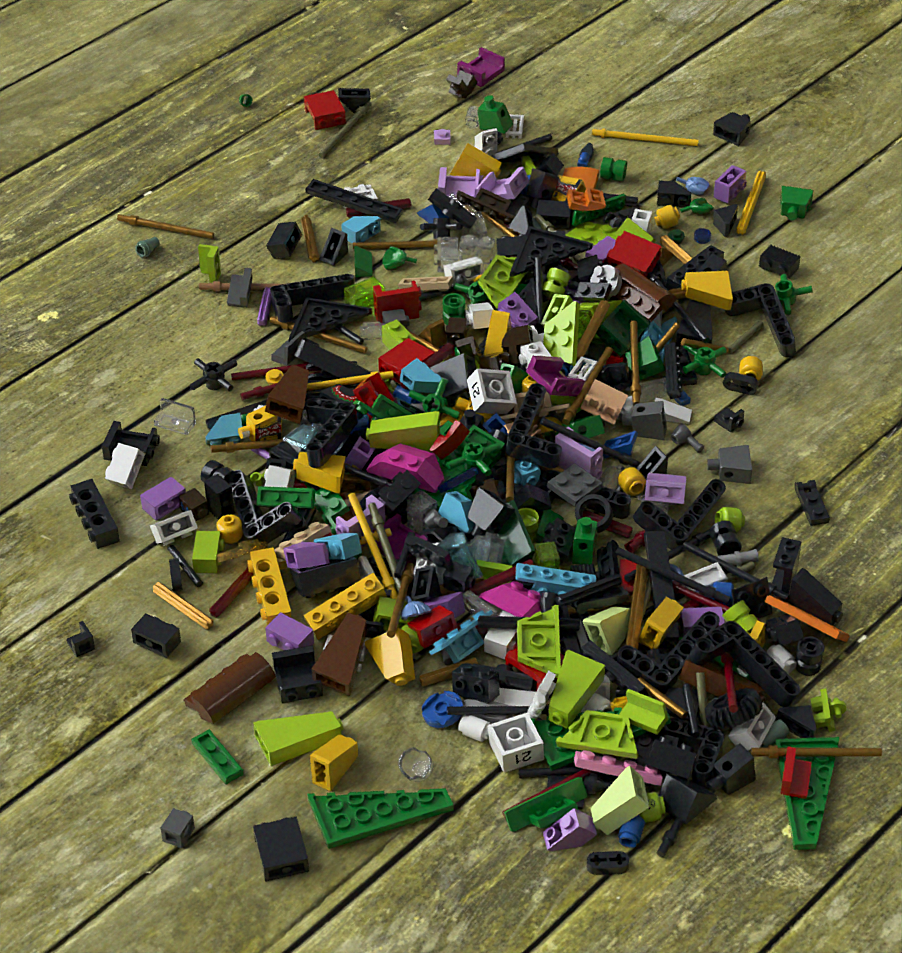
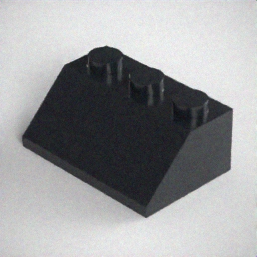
(326, 577)

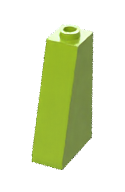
(411, 430)
(574, 687)
(295, 735)

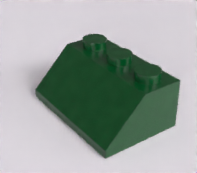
(517, 543)

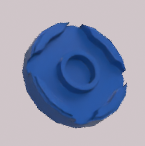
(435, 709)

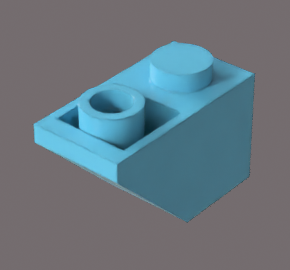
(361, 228)
(419, 377)
(225, 430)
(456, 509)
(341, 545)

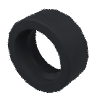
(591, 500)

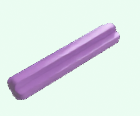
(264, 307)

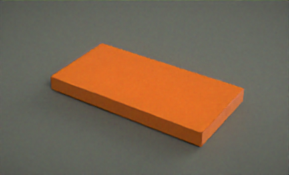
(807, 618)

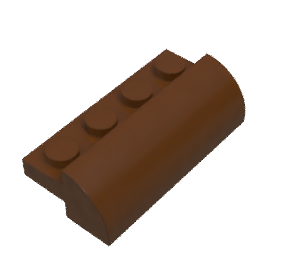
(643, 293)
(230, 687)

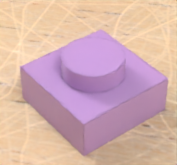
(441, 137)

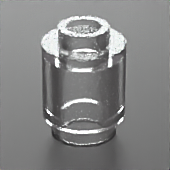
(472, 118)
(371, 330)

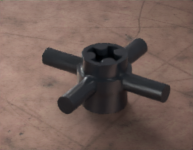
(441, 227)
(213, 375)

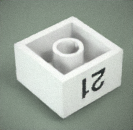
(491, 391)
(515, 742)

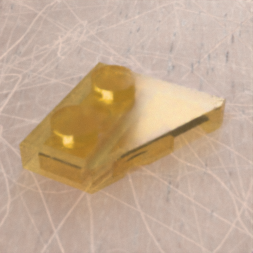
(243, 550)

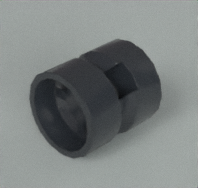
(212, 468)
(725, 538)
(809, 656)

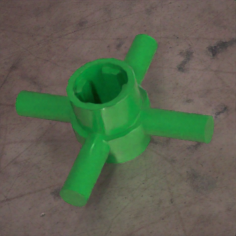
(474, 291)
(787, 293)
(705, 361)
(439, 400)
(474, 456)

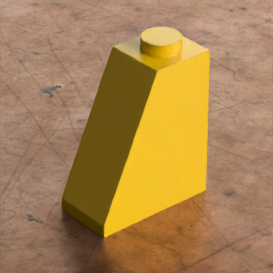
(474, 159)
(709, 288)
(499, 325)
(327, 476)
(660, 623)
(393, 656)
(332, 761)

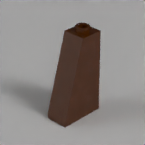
(289, 395)
(342, 655)
(715, 678)

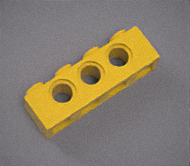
(266, 561)
(353, 600)

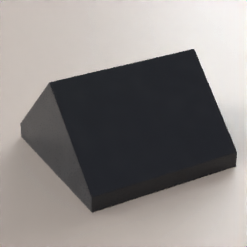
(685, 798)

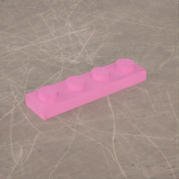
(609, 765)

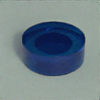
(702, 235)

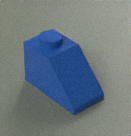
(431, 212)

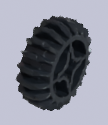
(721, 718)

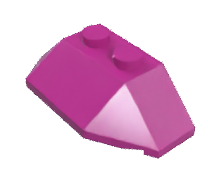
(419, 463)
(514, 599)

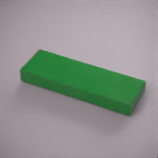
(275, 496)
(217, 756)

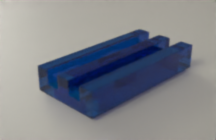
(458, 479)

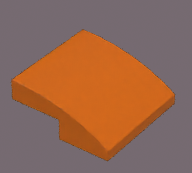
(587, 174)
(588, 201)

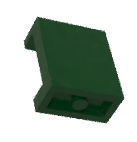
(616, 327)

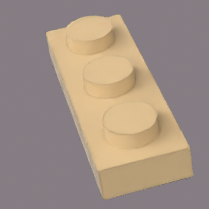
(428, 283)
(315, 531)

